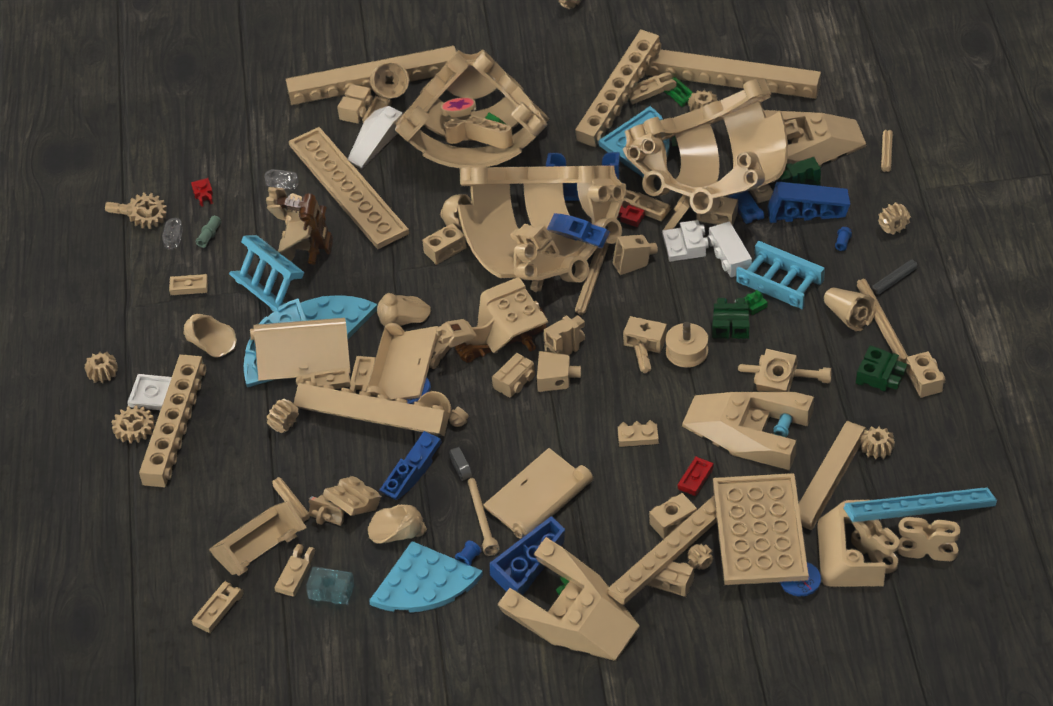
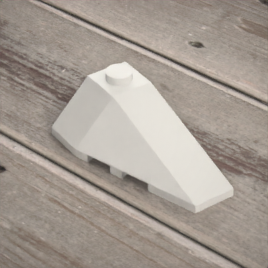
(374, 136)

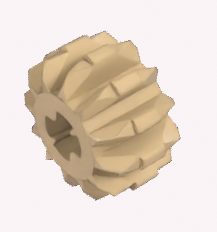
(701, 99)
(894, 218)
(101, 367)
(282, 415)
(877, 442)

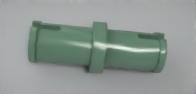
(208, 231)

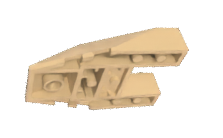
(821, 136)
(740, 418)
(582, 614)

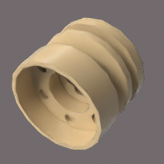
(399, 80)

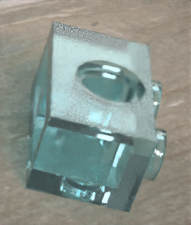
(330, 585)

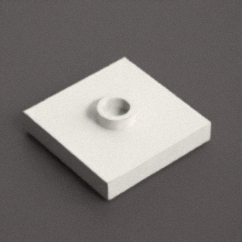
(149, 391)

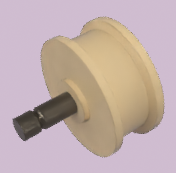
(686, 345)

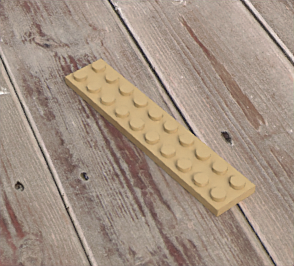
(349, 188)

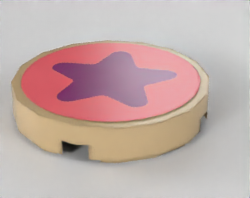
(458, 107)

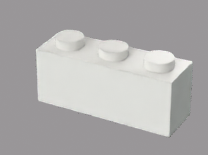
(729, 248)

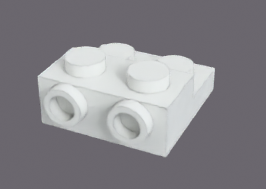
(685, 241)

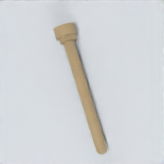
(823, 374)
(489, 545)

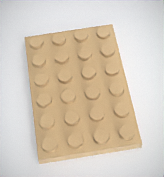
(760, 529)

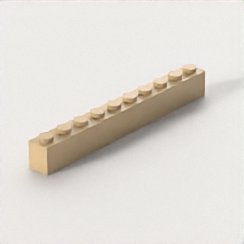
(735, 73)
(337, 81)

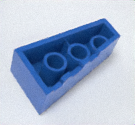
(807, 202)
(518, 565)

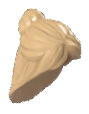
(402, 309)
(210, 335)
(396, 524)

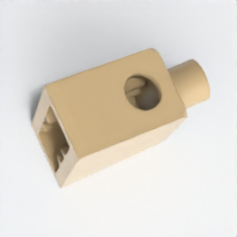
(632, 253)
(555, 371)

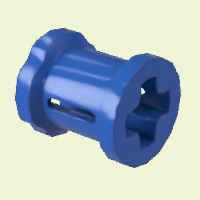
(468, 553)

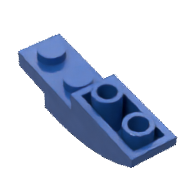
(578, 229)
(412, 468)

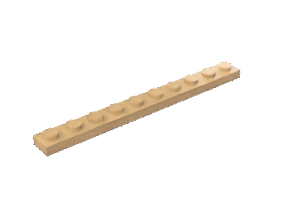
(664, 553)

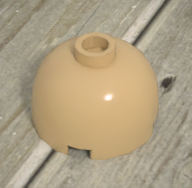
(449, 211)

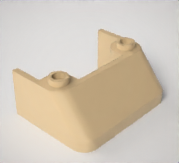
(257, 537)
(843, 566)

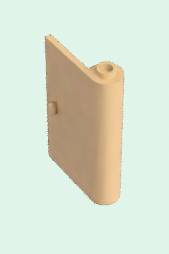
(300, 348)
(402, 362)
(538, 492)

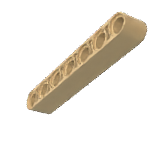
(830, 474)

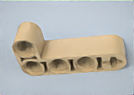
(478, 130)

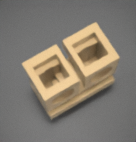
(538, 236)
(564, 336)

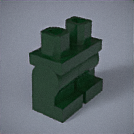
(802, 172)
(732, 316)
(879, 369)

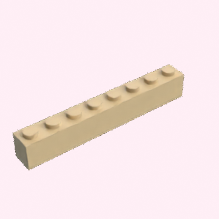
(371, 409)

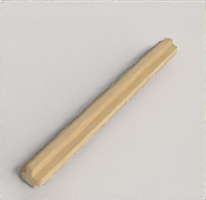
(591, 279)
(883, 322)

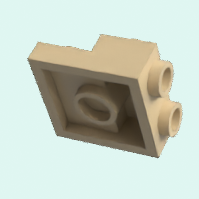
(353, 496)

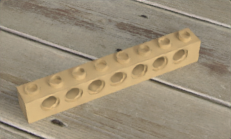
(618, 88)
(172, 421)

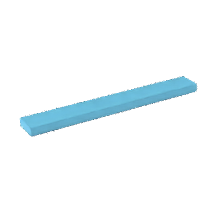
(919, 504)

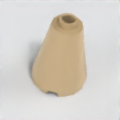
(851, 307)

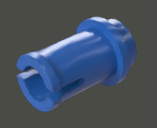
(844, 235)

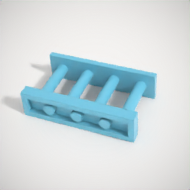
(780, 260)
(278, 264)

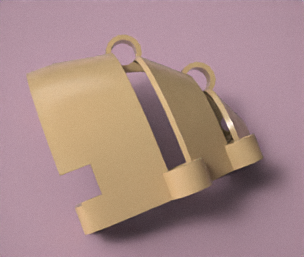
(472, 78)
(756, 144)
(491, 218)

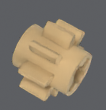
(700, 556)

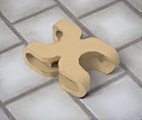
(928, 539)
(876, 543)

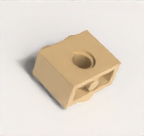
(771, 363)

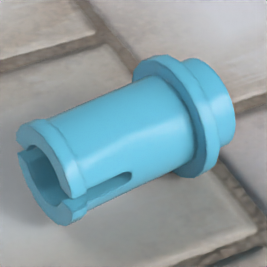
(781, 428)

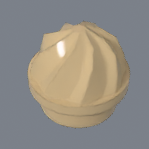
(458, 417)

